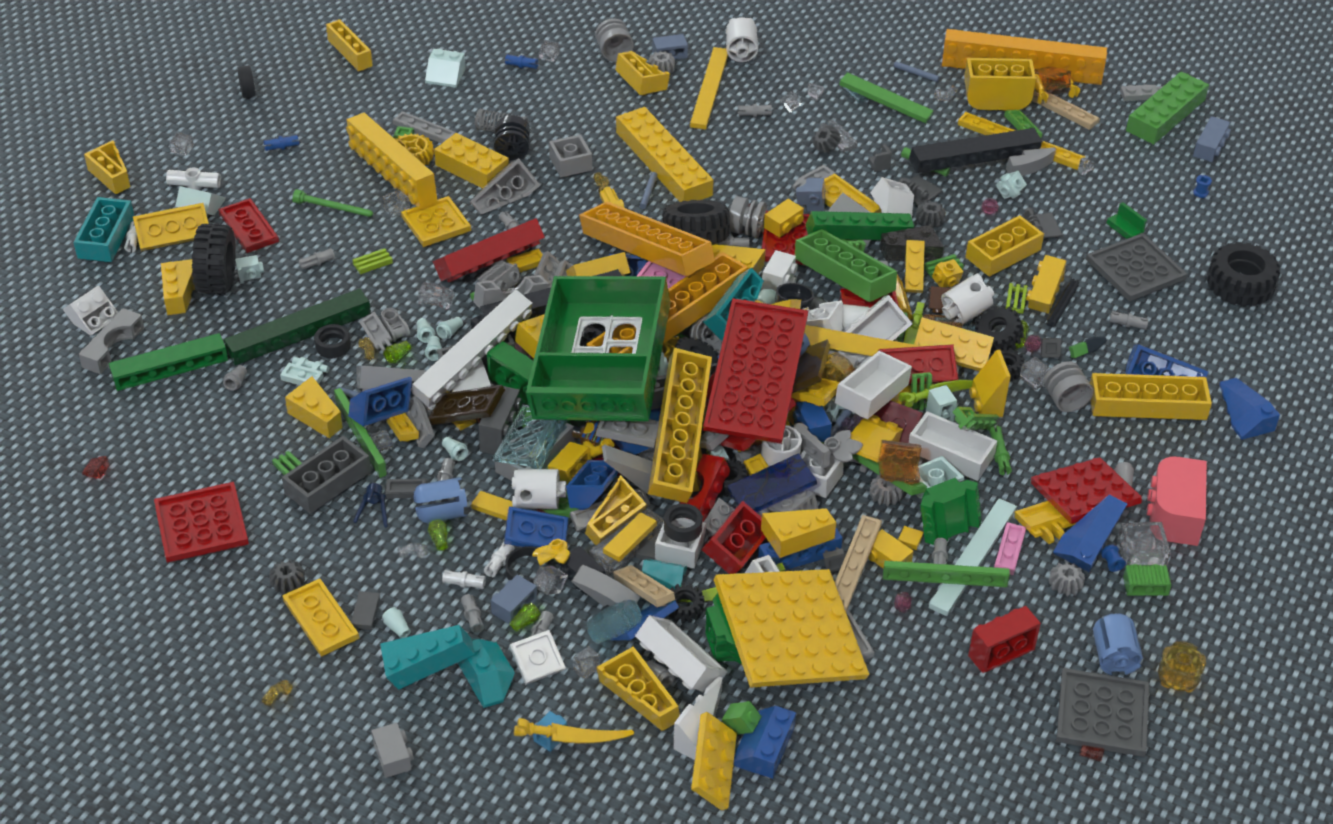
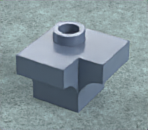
(812, 194)

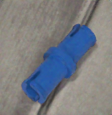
(521, 61)
(281, 142)

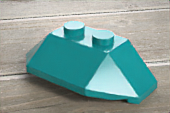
(488, 672)

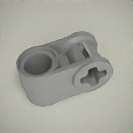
(394, 324)

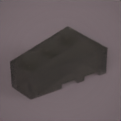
(894, 243)

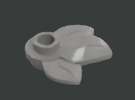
(842, 446)

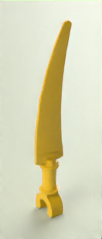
(569, 734)

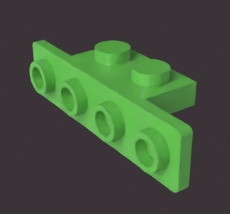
(970, 420)

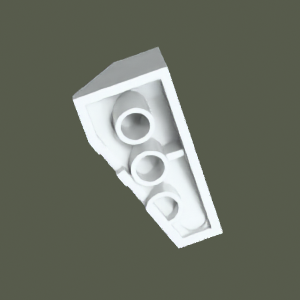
(827, 316)
(687, 724)

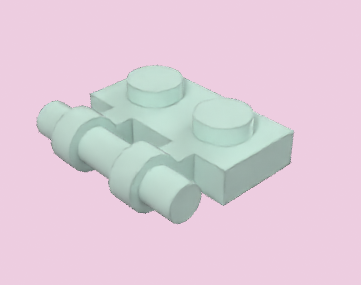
(303, 369)

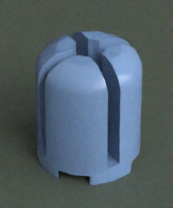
(437, 491)
(1117, 644)

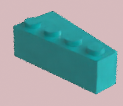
(745, 287)
(424, 654)

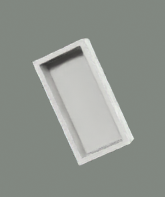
(881, 321)
(873, 384)
(963, 449)
(679, 653)

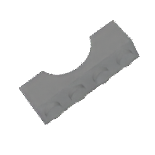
(488, 292)
(122, 327)

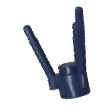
(373, 496)

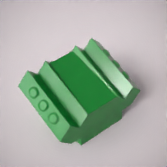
(950, 509)
(719, 634)

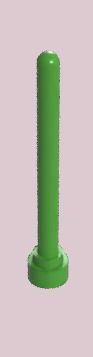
(301, 197)

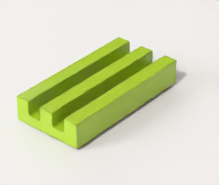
(372, 261)
(1017, 289)

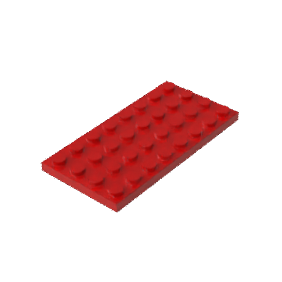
(756, 371)

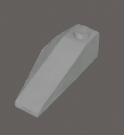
(506, 187)
(372, 376)
(630, 466)

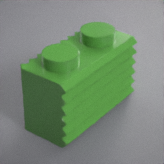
(1147, 580)

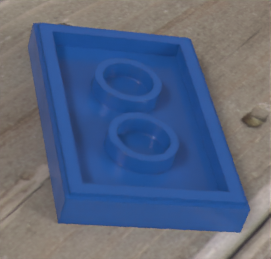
(533, 528)
(651, 610)

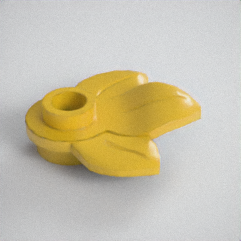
(555, 550)

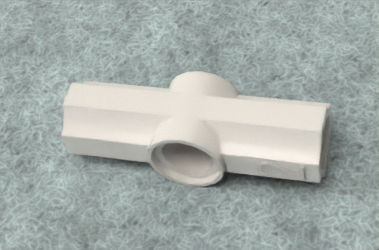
(193, 178)

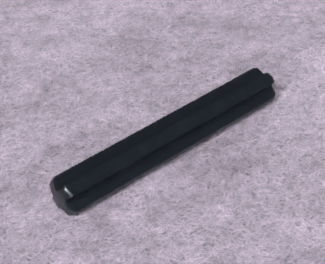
(1062, 303)

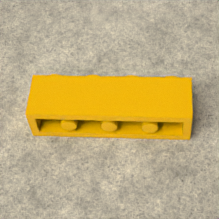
(349, 45)

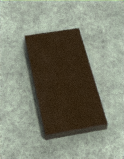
(811, 365)
(466, 405)

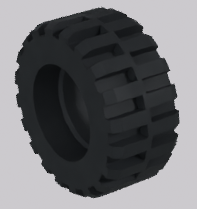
(699, 217)
(213, 258)
(1250, 289)

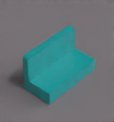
(664, 572)

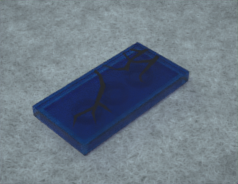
(773, 483)

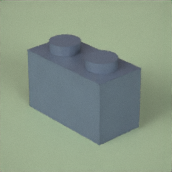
(672, 44)
(512, 598)

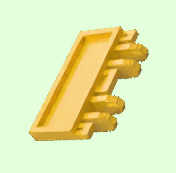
(1043, 521)

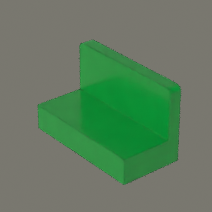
(1127, 222)

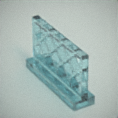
(537, 452)

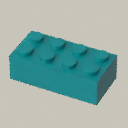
(104, 229)

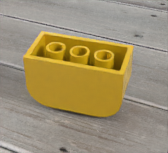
(999, 83)

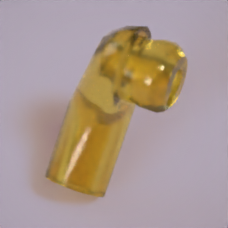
(601, 181)
(368, 347)
(274, 690)

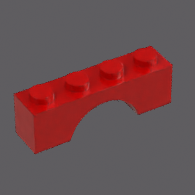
(712, 472)

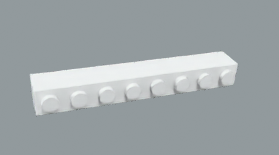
(471, 348)

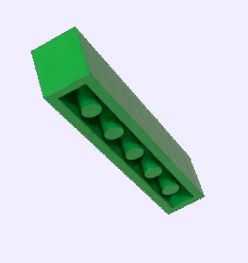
(858, 224)
(168, 361)

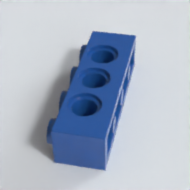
(801, 557)

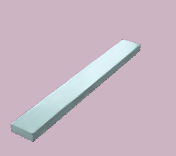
(974, 554)

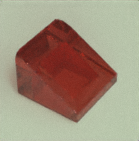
(96, 467)

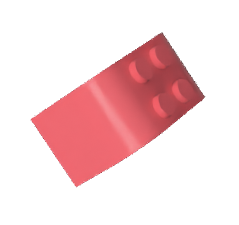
(1179, 499)

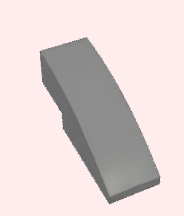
(1030, 161)
(602, 587)

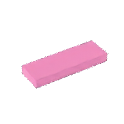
(1010, 547)

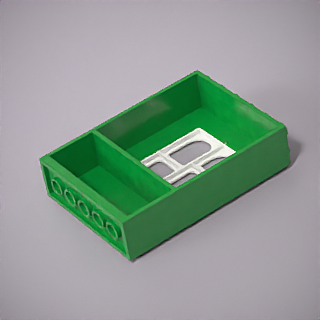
(588, 380)

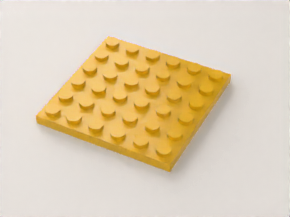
(790, 627)

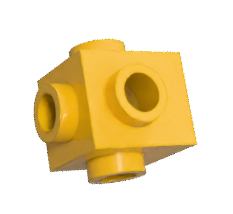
(947, 273)

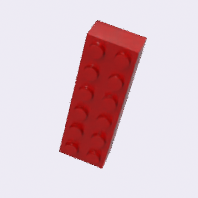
(489, 251)

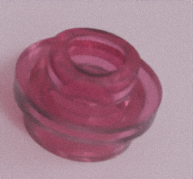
(990, 206)
(1032, 343)
(903, 602)

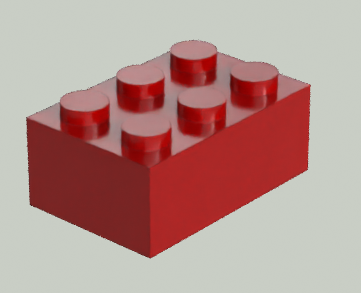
(736, 539)
(1004, 639)

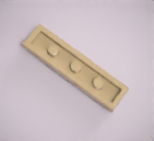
(644, 586)

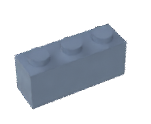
(1212, 139)

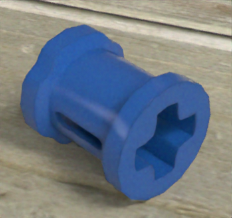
(1201, 188)
(1113, 558)

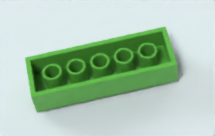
(1167, 107)
(846, 265)

